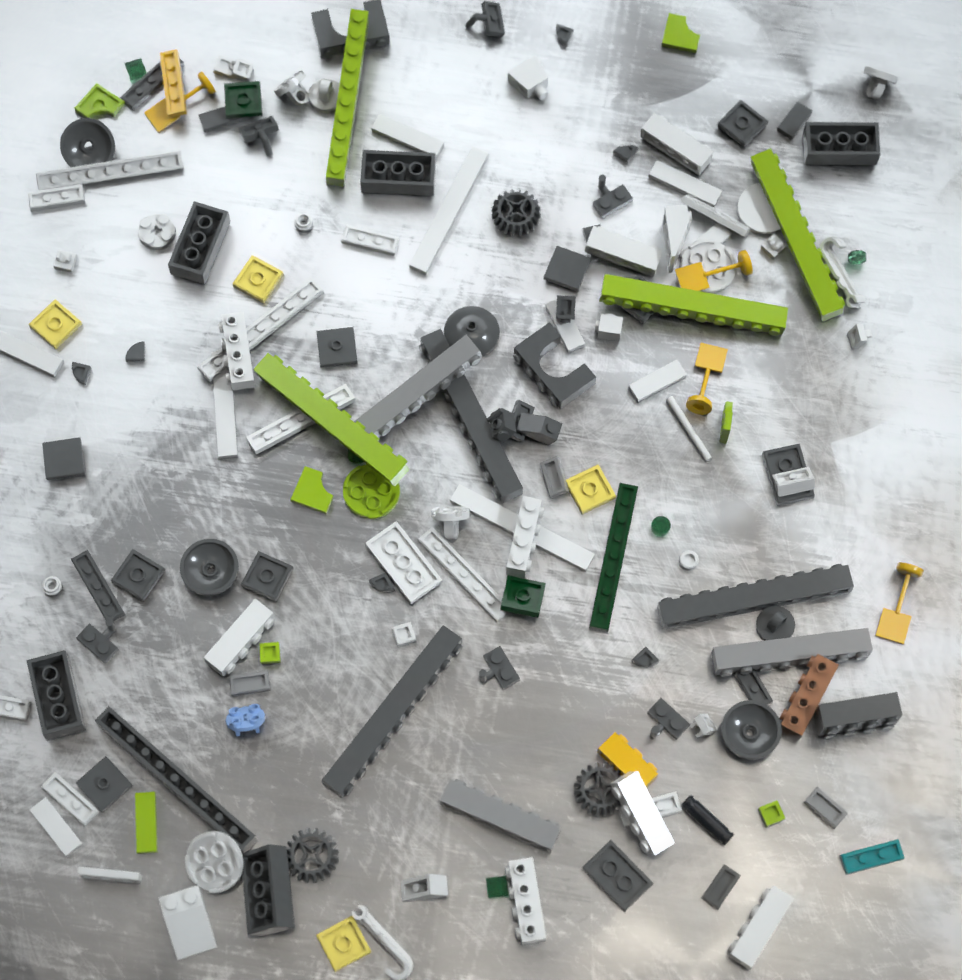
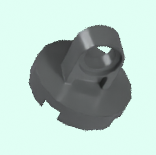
(775, 623)

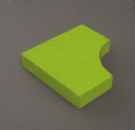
(679, 35)
(99, 102)
(726, 422)
(310, 491)

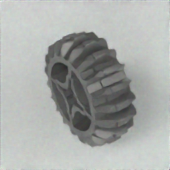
(516, 221)
(591, 791)
(323, 868)

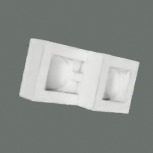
(233, 69)

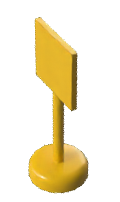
(158, 113)
(694, 277)
(708, 358)
(892, 623)

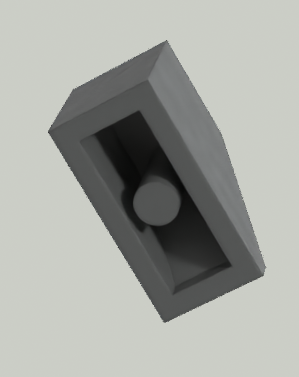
(539, 428)

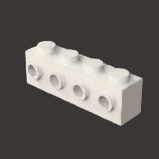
(676, 143)
(623, 251)
(237, 350)
(525, 531)
(239, 638)
(641, 813)
(527, 901)
(761, 927)

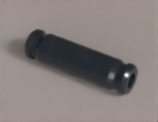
(707, 820)

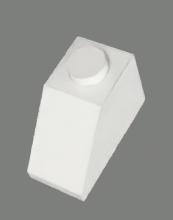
(424, 887)

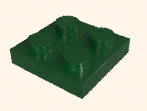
(243, 99)
(523, 596)

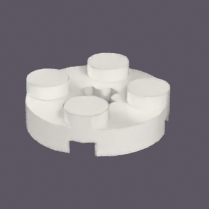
(153, 222)

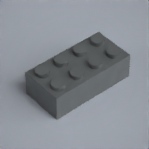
(841, 143)
(398, 172)
(199, 242)
(56, 695)
(857, 715)
(267, 890)

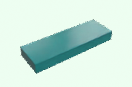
(872, 856)

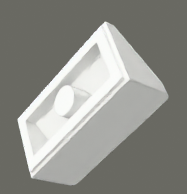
(794, 481)

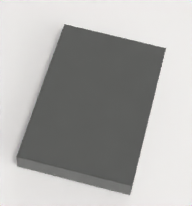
(784, 460)
(617, 875)

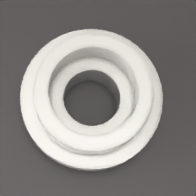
(303, 217)
(51, 580)

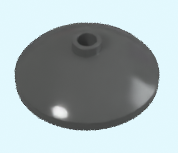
(82, 131)
(486, 329)
(209, 555)
(755, 717)

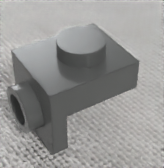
(565, 308)

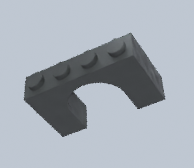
(333, 43)
(559, 389)

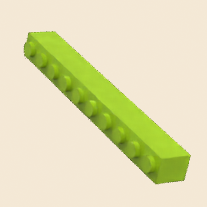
(347, 98)
(797, 235)
(693, 304)
(331, 419)

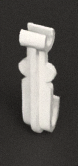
(838, 271)
(388, 942)

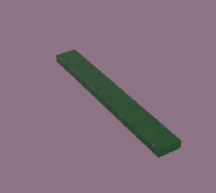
(613, 557)

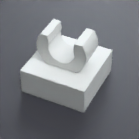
(773, 246)
(65, 261)
(858, 336)
(705, 724)

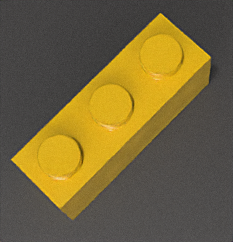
(624, 758)

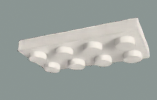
(403, 562)

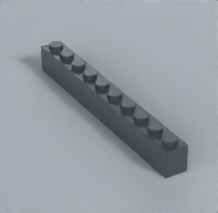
(475, 424)
(755, 596)
(392, 711)
(175, 779)

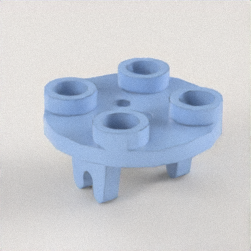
(245, 718)

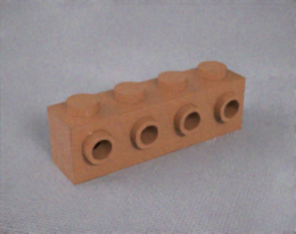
(809, 694)

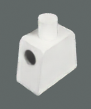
(529, 78)

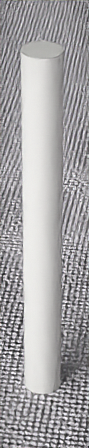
(689, 429)

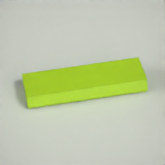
(146, 822)

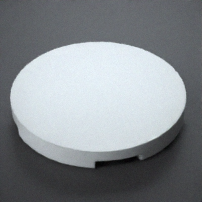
(756, 211)
(712, 256)
(214, 861)

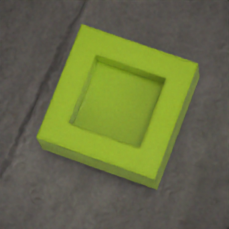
(270, 653)
(771, 813)

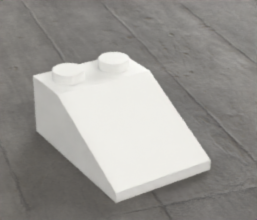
(675, 227)
(188, 922)

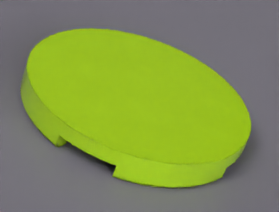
(369, 493)

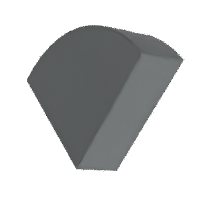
(563, 34)
(625, 152)
(136, 352)
(81, 372)
(382, 583)
(645, 658)

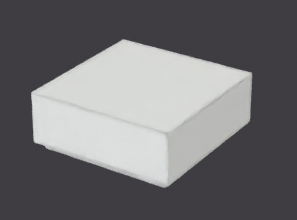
(404, 634)

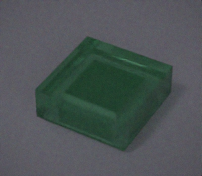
(135, 69)
(497, 887)

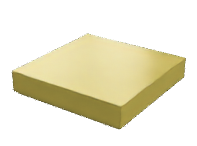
(258, 279)
(55, 324)
(590, 489)
(343, 943)

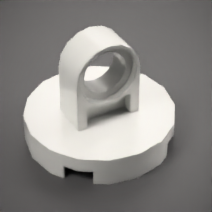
(878, 81)
(292, 86)
(324, 95)
(451, 518)

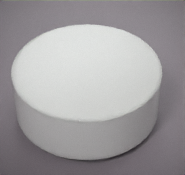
(688, 560)

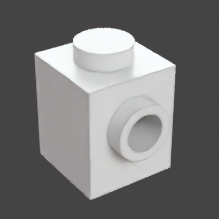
(609, 327)

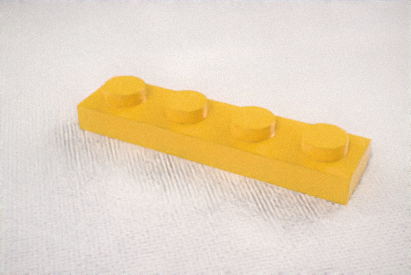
(173, 83)

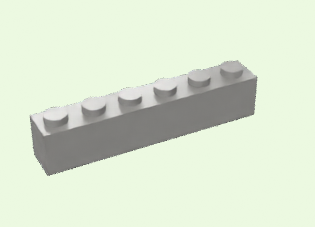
(500, 816)

